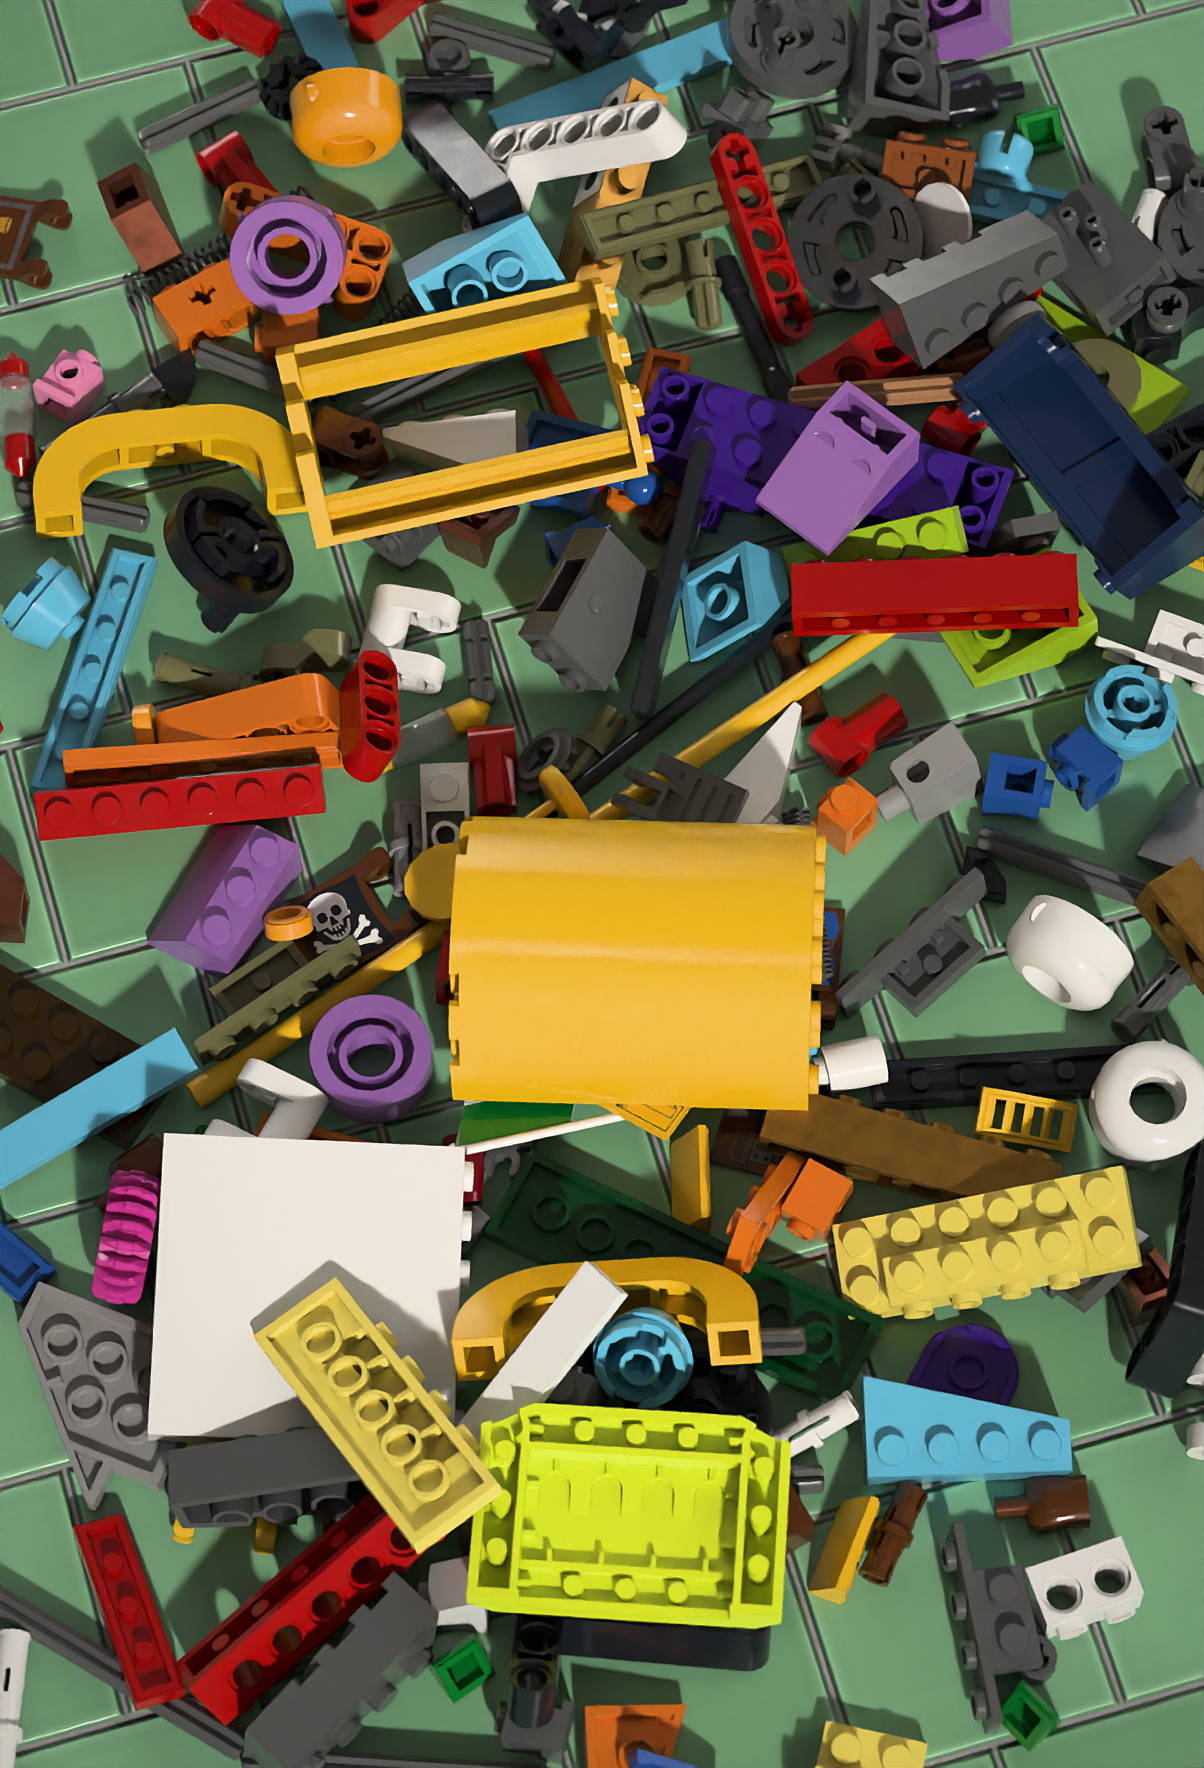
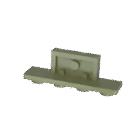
(268, 987)

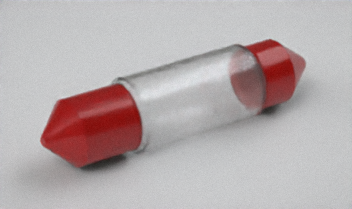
(17, 416)

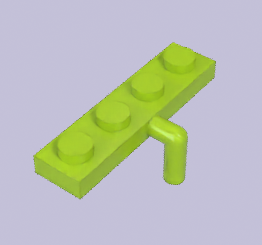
(921, 535)

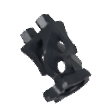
(586, 43)

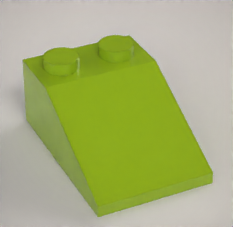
(1008, 653)

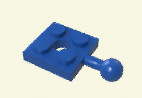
(551, 429)

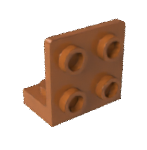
(914, 163)

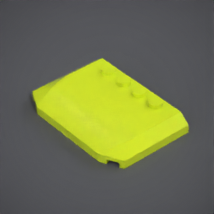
(632, 1517)

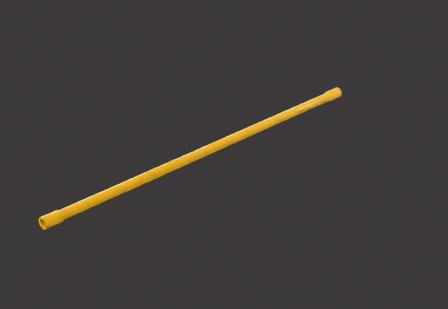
(223, 1075)

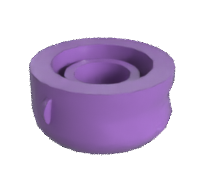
(270, 286)
(365, 1025)

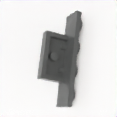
(924, 956)
(995, 1624)

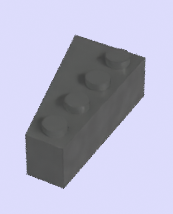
(261, 1477)
(347, 1681)

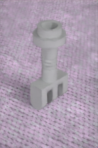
(835, 146)

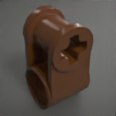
(346, 443)

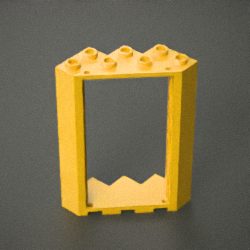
(446, 342)

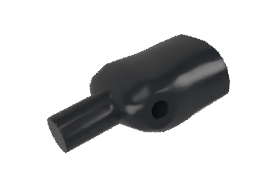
(979, 99)

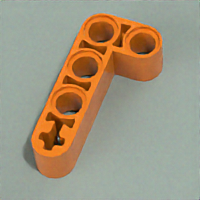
(359, 273)
(274, 708)

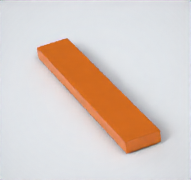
(176, 759)

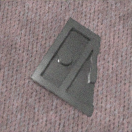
(1024, 535)

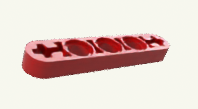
(763, 218)

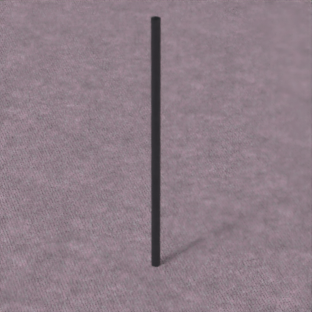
(673, 711)

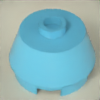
(47, 607)
(1130, 711)
(643, 1357)

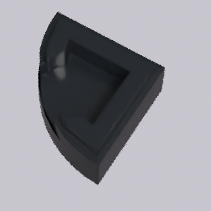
(177, 377)
(993, 878)

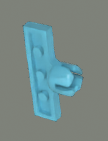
(1001, 182)

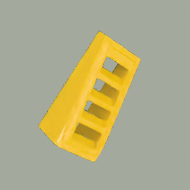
(986, 1110)

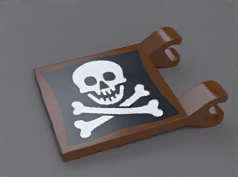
(349, 908)

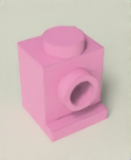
(70, 386)

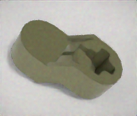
(317, 651)

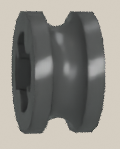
(1168, 296)
(1043, 1674)

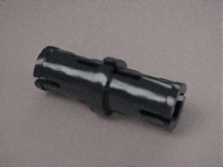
(449, 87)

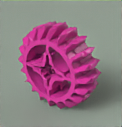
(126, 1237)

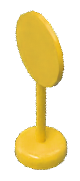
(431, 874)

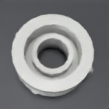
(1067, 954)
(1126, 1134)

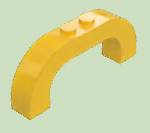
(162, 439)
(686, 1288)

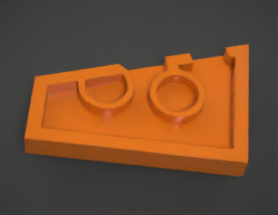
(761, 1213)

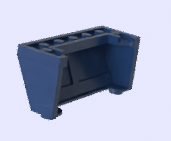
(1086, 457)

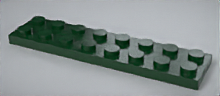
(570, 1218)

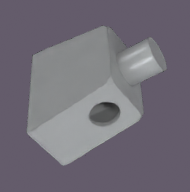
(932, 777)

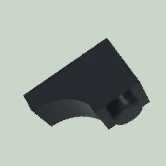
(1162, 347)

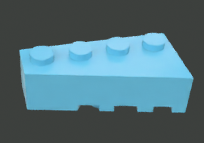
(953, 1438)

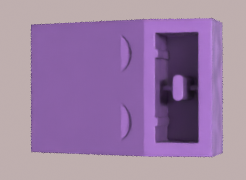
(840, 468)

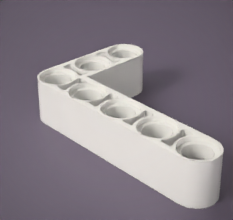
(583, 144)

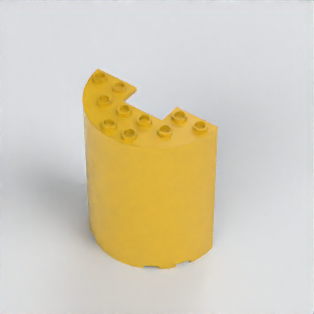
(636, 962)

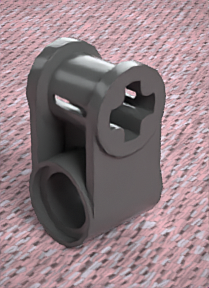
(1166, 149)

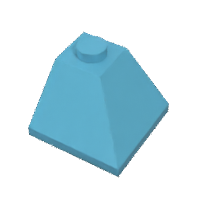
(732, 597)

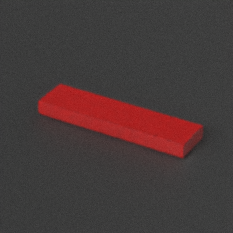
(128, 1612)

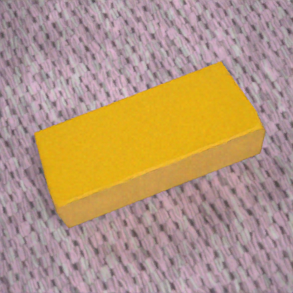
(691, 1179)
(844, 1548)

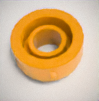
(346, 116)

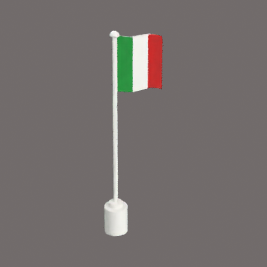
(501, 1124)

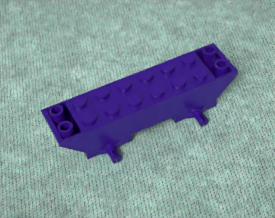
(758, 432)

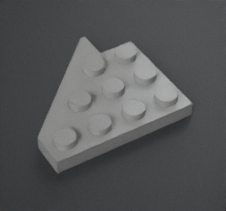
(97, 1388)

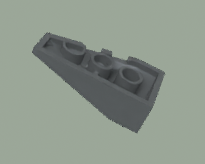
(896, 71)

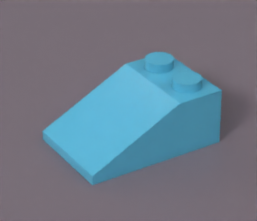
(483, 266)

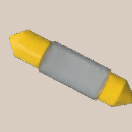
(437, 730)

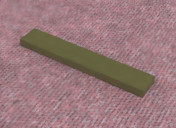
(687, 209)

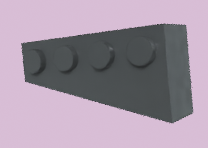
(967, 286)

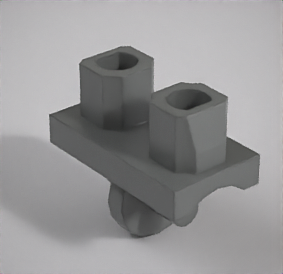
(739, 113)

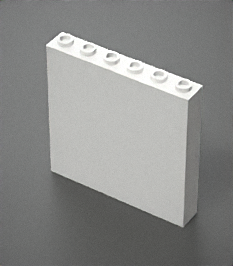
(267, 1225)

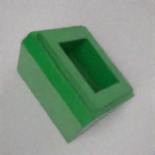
(1041, 128)
(462, 1668)
(1028, 1716)

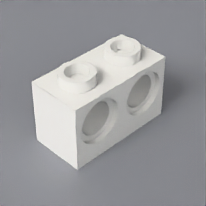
(1076, 1576)

